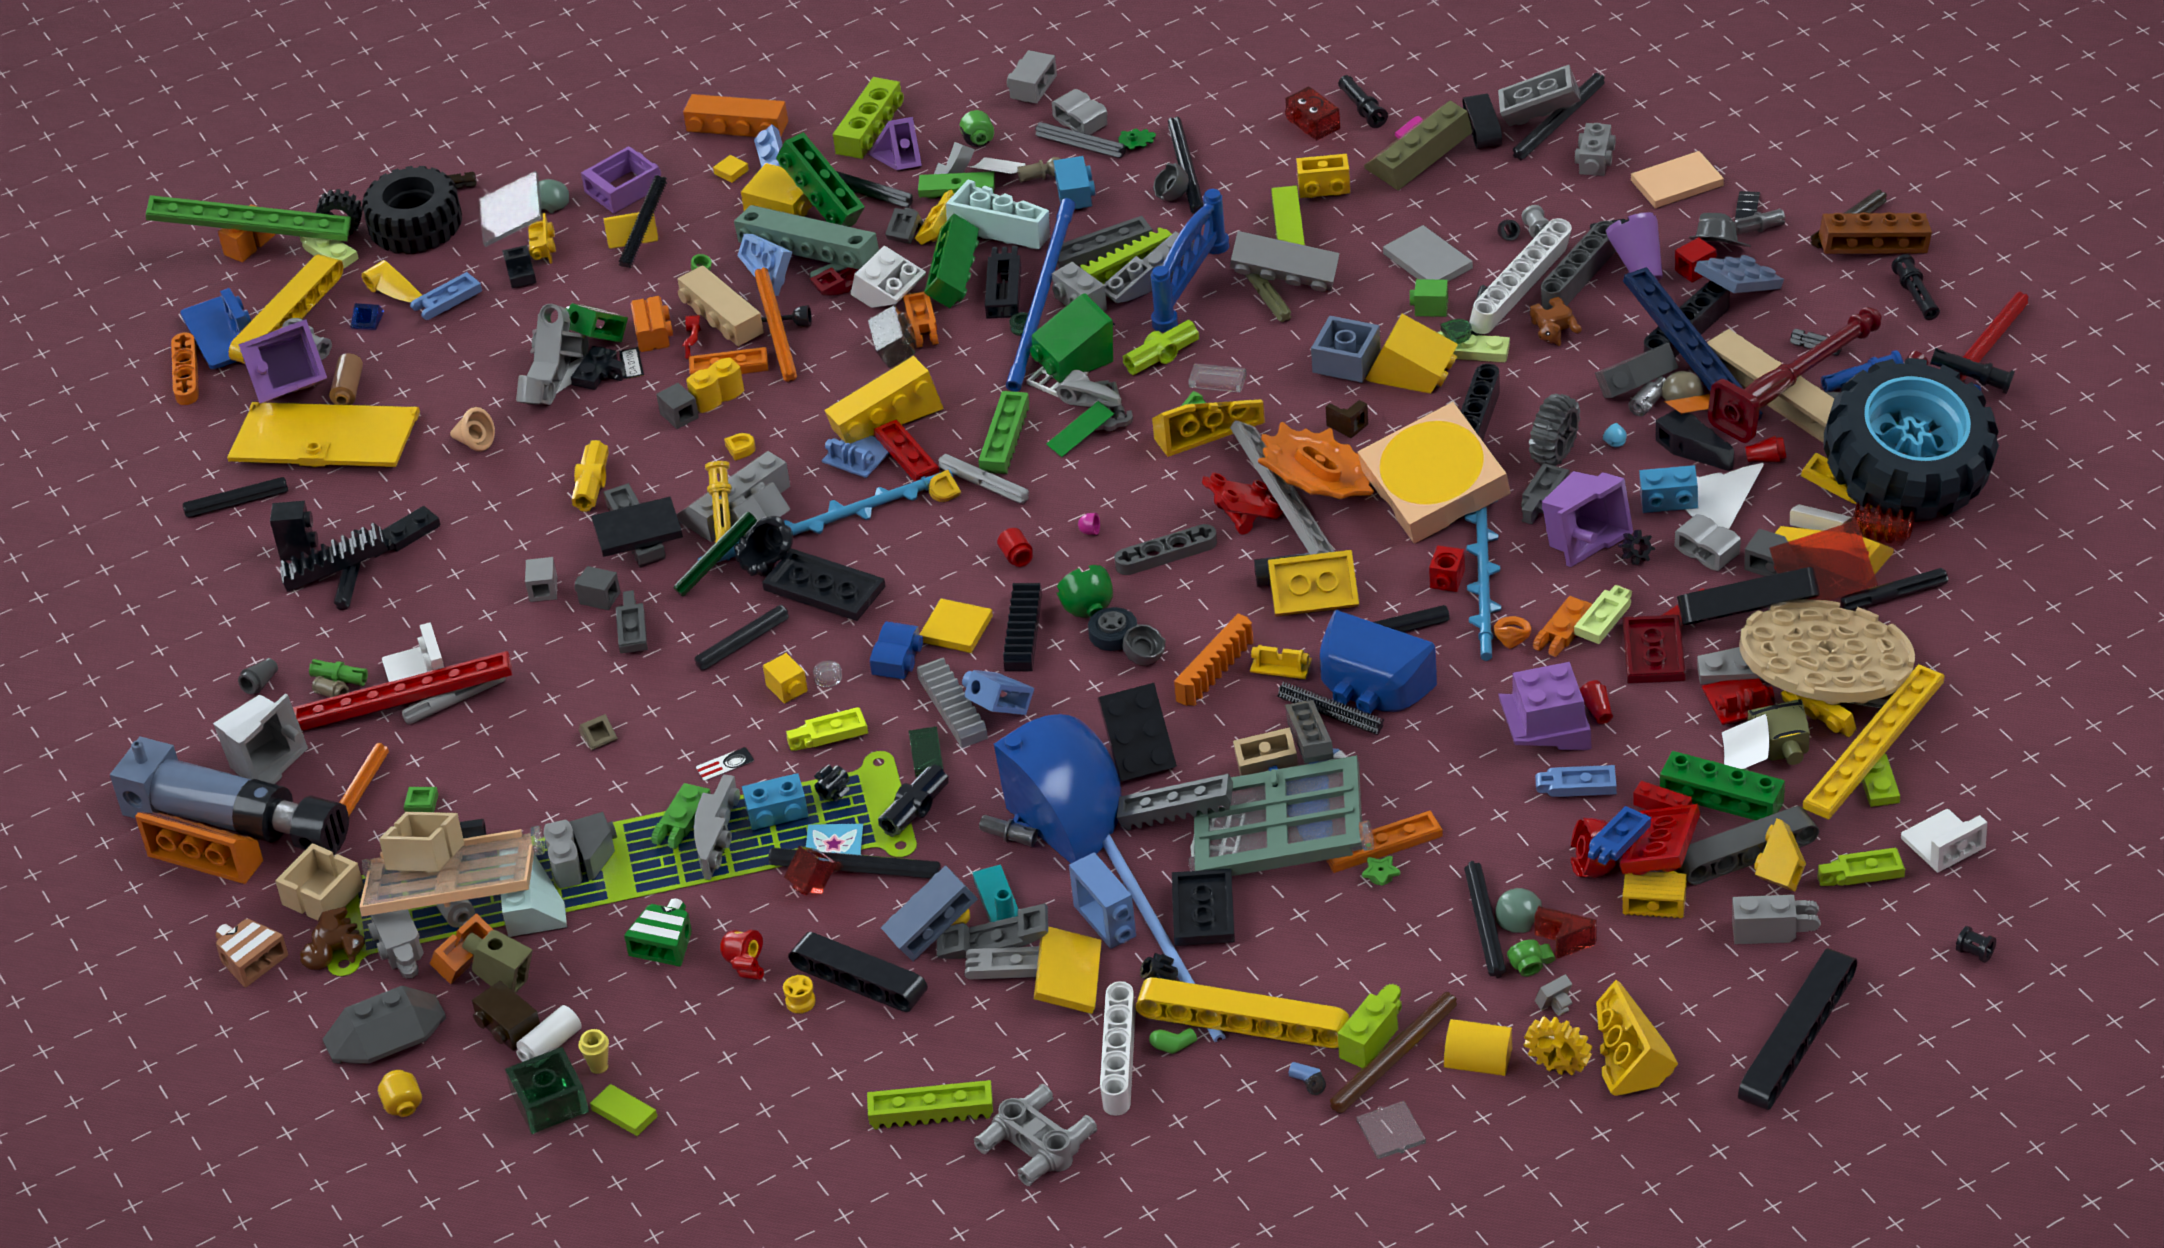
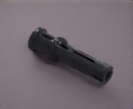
(1366, 105)
(1927, 306)
(1984, 373)

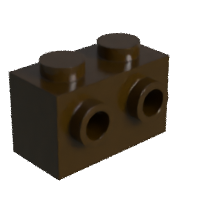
(504, 1014)

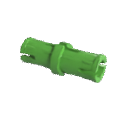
(338, 671)

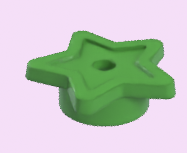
(1380, 877)

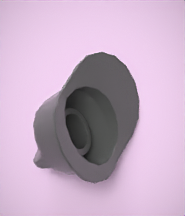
(1717, 228)

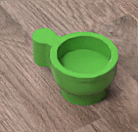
(1529, 955)

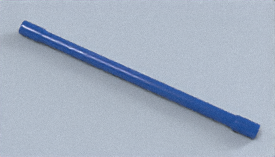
(1018, 369)

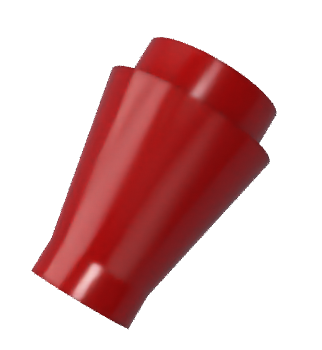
(1767, 450)
(1597, 701)

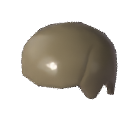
(1681, 385)

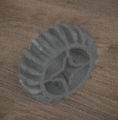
(1554, 429)

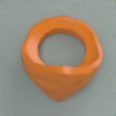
(1510, 635)

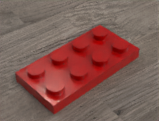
(1664, 842)

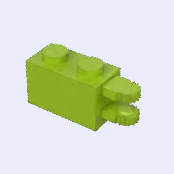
(1370, 1027)

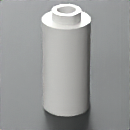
(549, 1034)

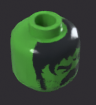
(976, 128)

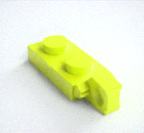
(827, 729)

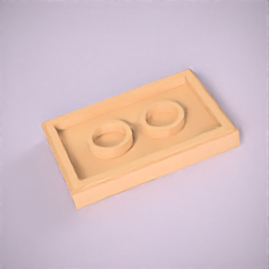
(1677, 179)

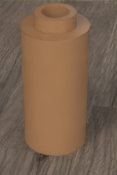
(346, 379)

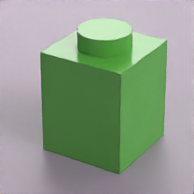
(1430, 297)

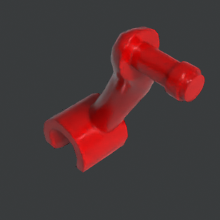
(692, 324)

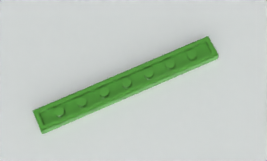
(248, 218)

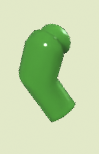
(1172, 1042)

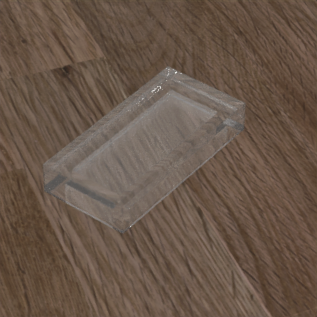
(1217, 377)

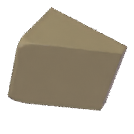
(597, 732)

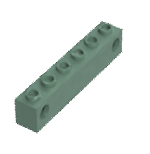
(809, 236)

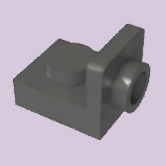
(903, 225)

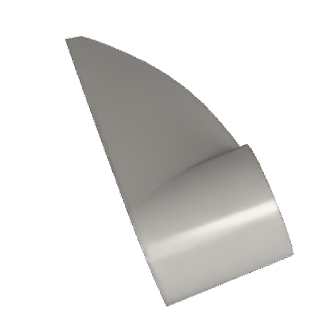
(1080, 391)

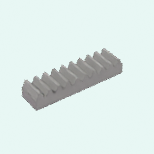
(951, 702)

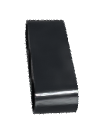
(1483, 121)

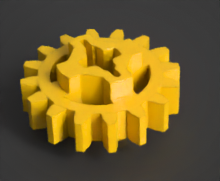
(1557, 1045)

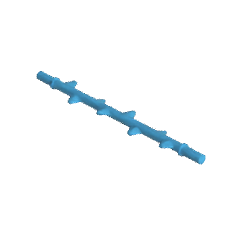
(862, 508)
(1482, 586)

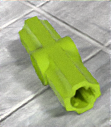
(1160, 347)

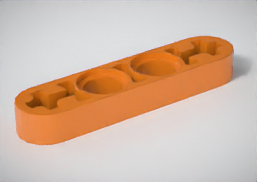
(184, 368)

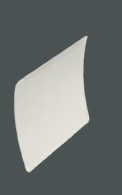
(998, 165)
(1746, 743)

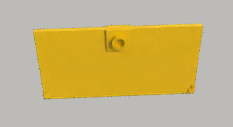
(323, 434)

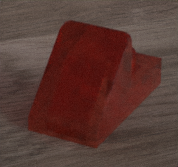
(1569, 930)

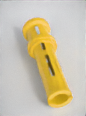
(716, 489)

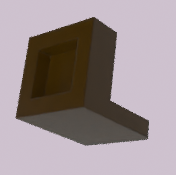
(1349, 420)

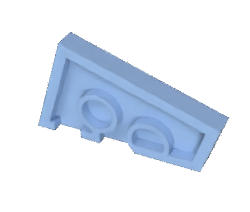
(760, 253)

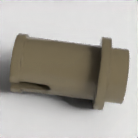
(328, 687)

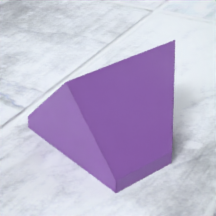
(897, 145)

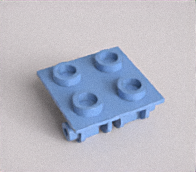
(855, 457)

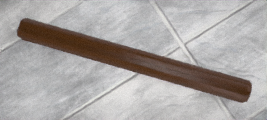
(1393, 1052)

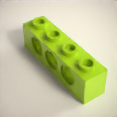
(867, 117)

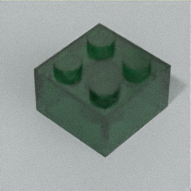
(547, 1090)

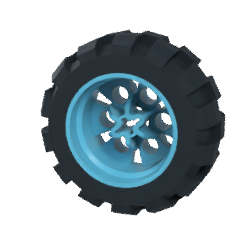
(1940, 466)

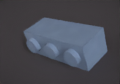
(929, 913)

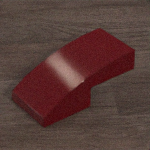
(834, 283)

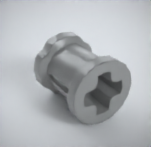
(1534, 218)

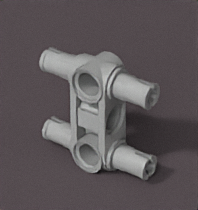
(1035, 1134)

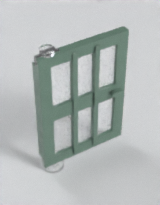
(1285, 819)

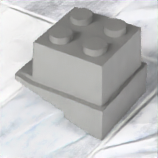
(261, 738)

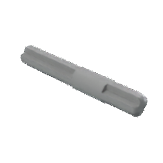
(984, 478)
(440, 702)

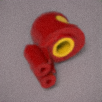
(742, 952)

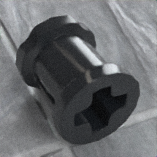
(1986, 947)

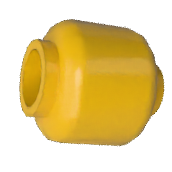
(399, 1093)

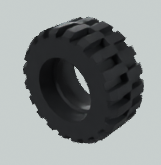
(412, 209)

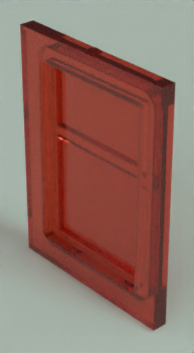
(1837, 558)

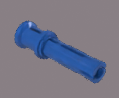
(1837, 380)

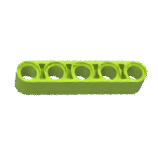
(1287, 214)

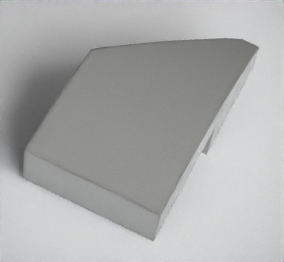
(957, 161)

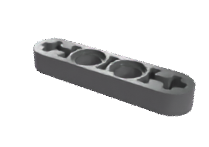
(1166, 551)

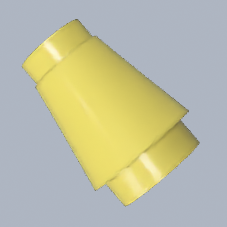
(594, 1048)

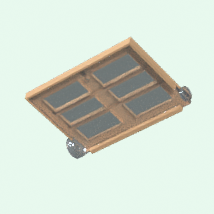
(479, 869)

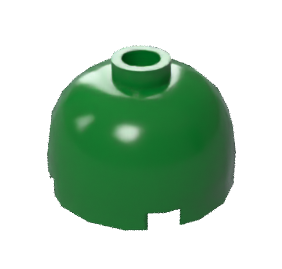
(1085, 591)

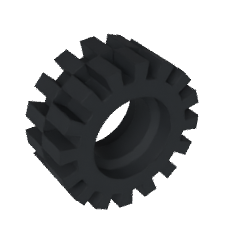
(341, 202)

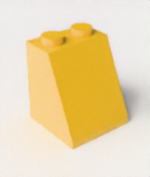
(1413, 357)

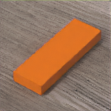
(749, 360)

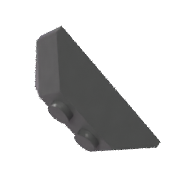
(383, 1025)

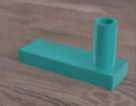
(995, 893)

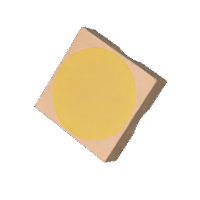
(1434, 472)

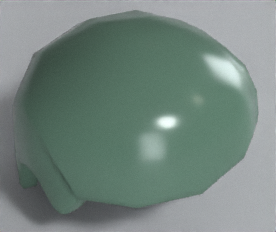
(553, 195)
(1517, 910)

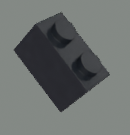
(293, 529)

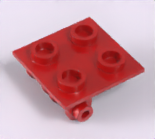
(1735, 697)

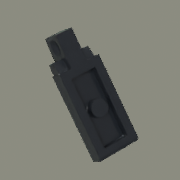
(410, 529)

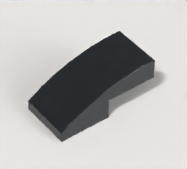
(519, 266)

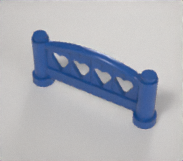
(1213, 241)

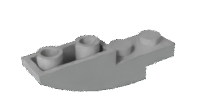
(1135, 277)
(711, 824)

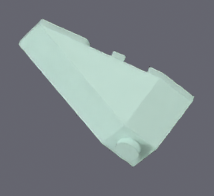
(535, 908)

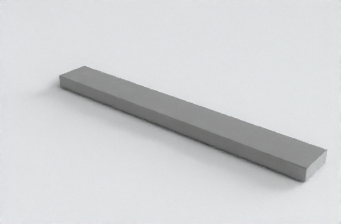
(1284, 493)

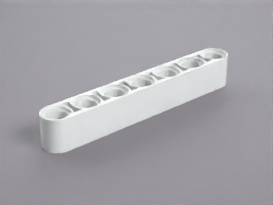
(1520, 276)

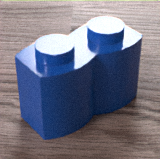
(895, 650)

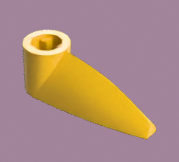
(390, 282)

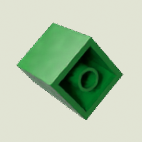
(1074, 339)

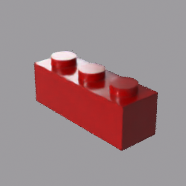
(1655, 797)

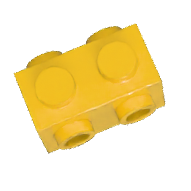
(1323, 175)

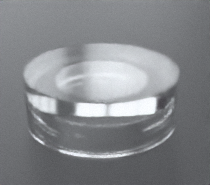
(827, 673)

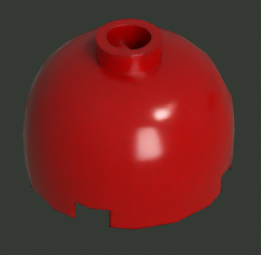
(1582, 835)

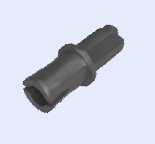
(1760, 221)
(1009, 830)

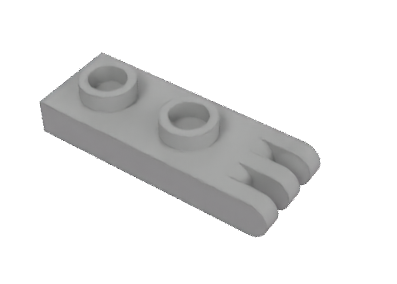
(1001, 962)

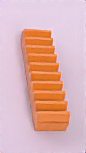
(1213, 660)

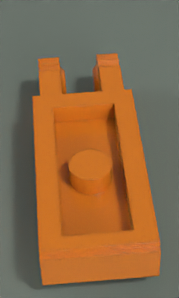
(922, 317)
(1561, 626)

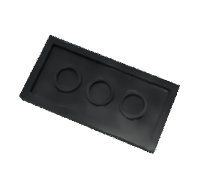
(823, 584)

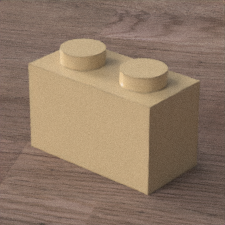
(1265, 750)

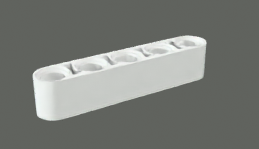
(1117, 1048)

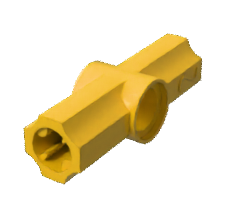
(590, 475)

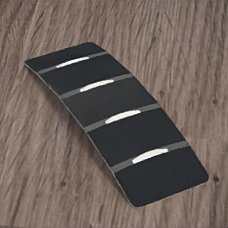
(1747, 204)

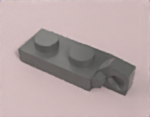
(1540, 487)
(631, 625)

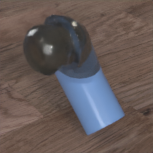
(1311, 1076)

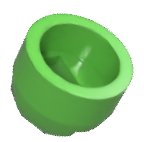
(700, 259)

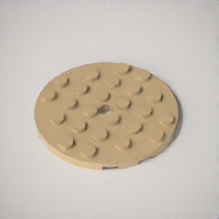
(1826, 651)

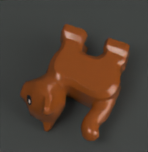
(1553, 320)

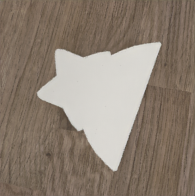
(1723, 495)

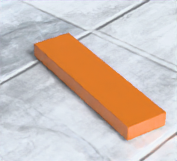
(1392, 839)

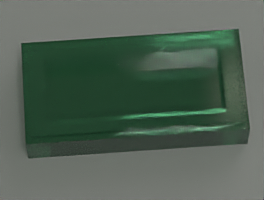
(925, 749)

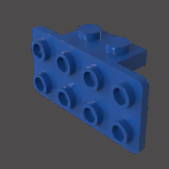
(216, 325)

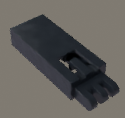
(1003, 298)

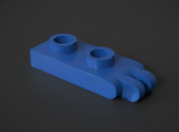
(1618, 835)

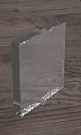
(1391, 1129)

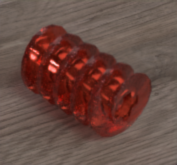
(1884, 525)

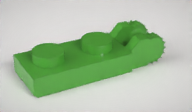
(679, 816)

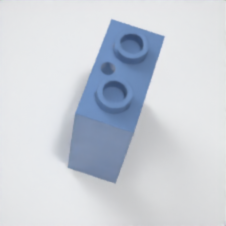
(1102, 900)

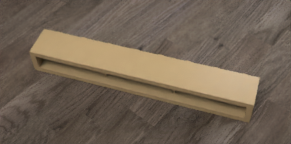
(1801, 403)

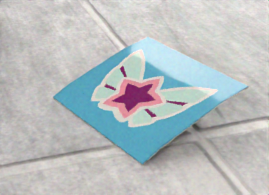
(835, 838)

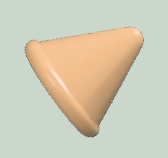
(475, 429)

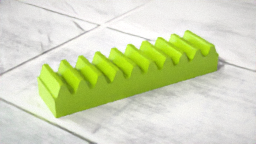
(1109, 266)
(930, 1103)

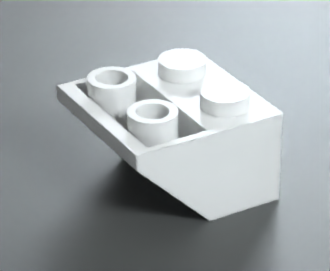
(885, 279)

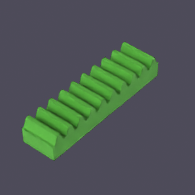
(1004, 432)

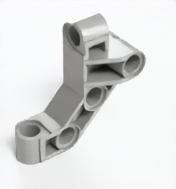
(553, 353)

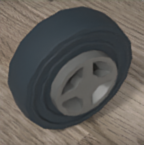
(1109, 627)

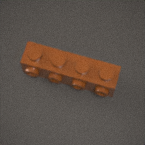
(1875, 233)

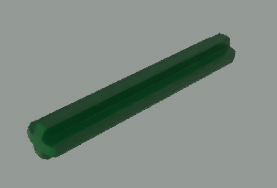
(715, 553)

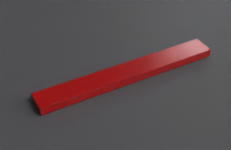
(404, 690)

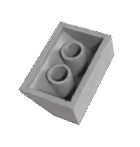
(1538, 96)

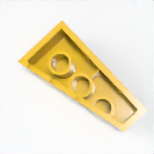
(898, 394)

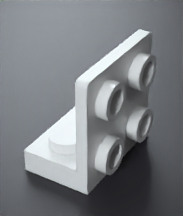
(416, 660)
(1946, 839)

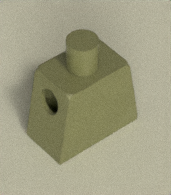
(499, 959)

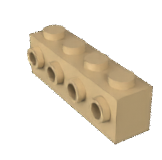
(720, 305)

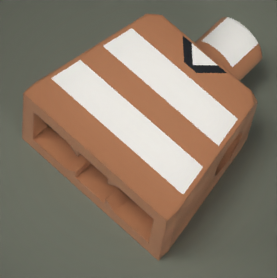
(249, 949)

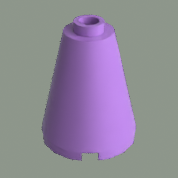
(1638, 243)

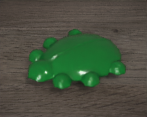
(1136, 138)

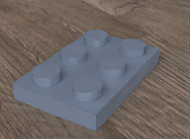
(1739, 274)

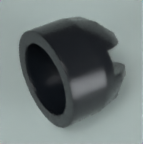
(1511, 226)

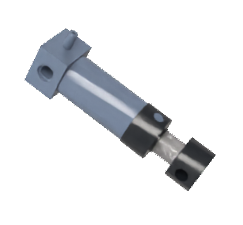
(157, 782)

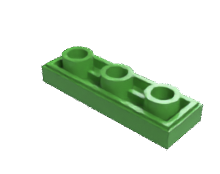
(937, 184)

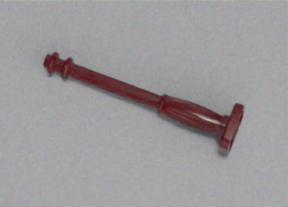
(1737, 409)

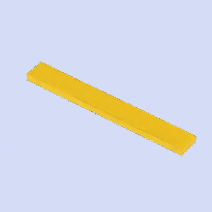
(1873, 742)

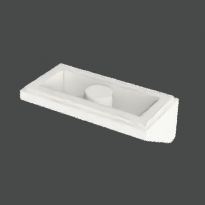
(1815, 518)

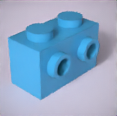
(1074, 181)
(1668, 489)
(775, 801)

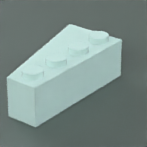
(1000, 216)

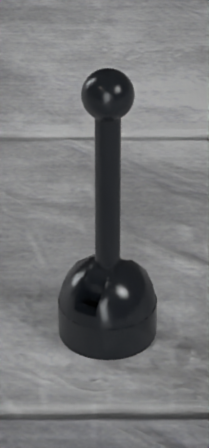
(801, 316)

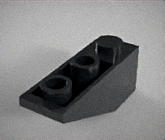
(1689, 438)

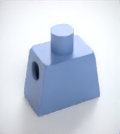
(985, 690)

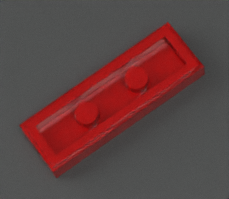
(905, 450)

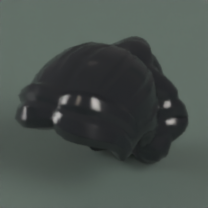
(764, 546)

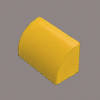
(1478, 1047)

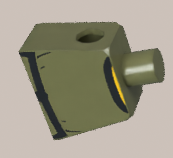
(1787, 730)

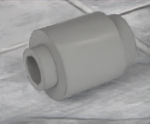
(457, 913)

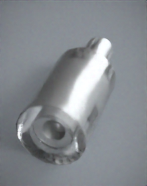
(1646, 397)

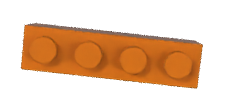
(733, 115)

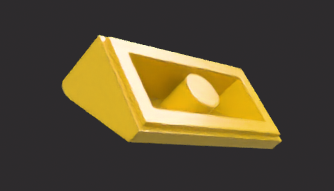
(619, 229)

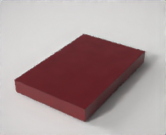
(1653, 649)

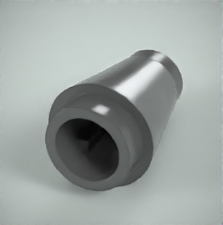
(257, 676)

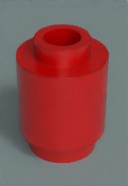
(1015, 547)

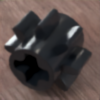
(1630, 552)
(832, 782)
(1159, 967)

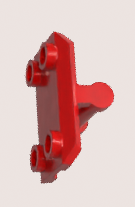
(1243, 499)

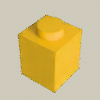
(785, 678)

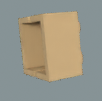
(421, 841)
(319, 882)

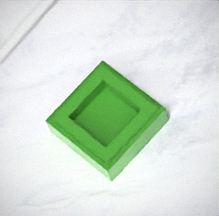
(421, 799)

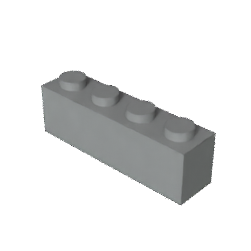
(1284, 261)

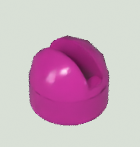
(1089, 524)

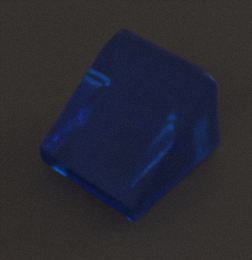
(366, 316)

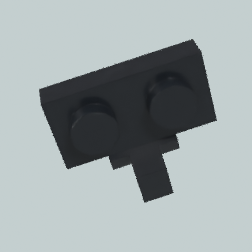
(596, 366)

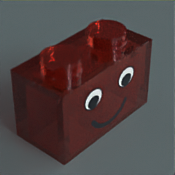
(1312, 113)

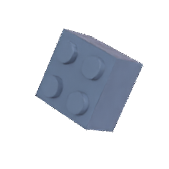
(1345, 348)

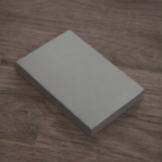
(1427, 255)

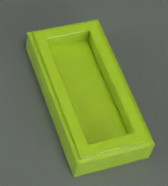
(623, 1109)

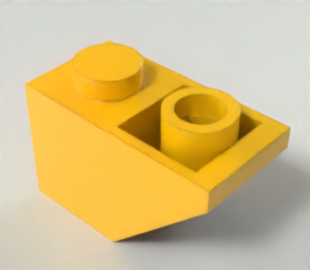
(1781, 859)

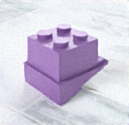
(283, 361)
(1586, 515)
(1547, 709)

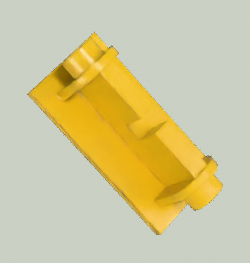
(541, 239)
(1288, 664)

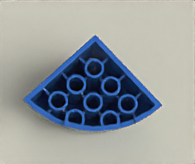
(1060, 783)

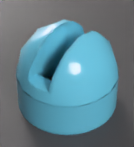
(1615, 435)

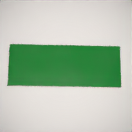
(1080, 428)

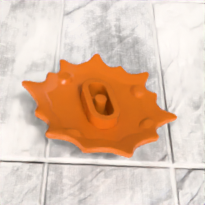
(1315, 463)

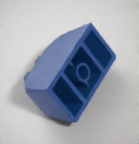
(1375, 664)

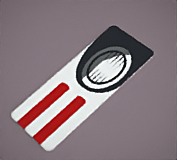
(724, 763)

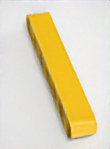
(292, 301)
(1241, 1012)

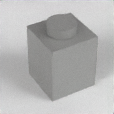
(541, 579)

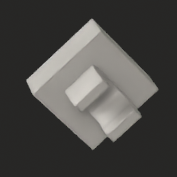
(1555, 995)

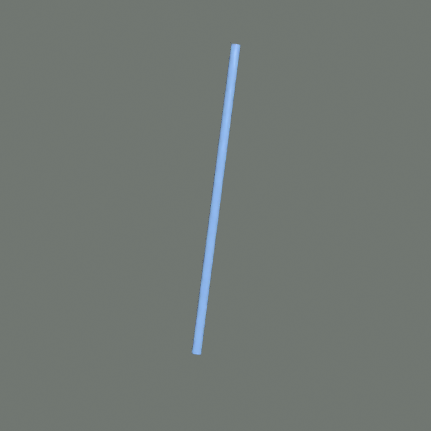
(1150, 917)

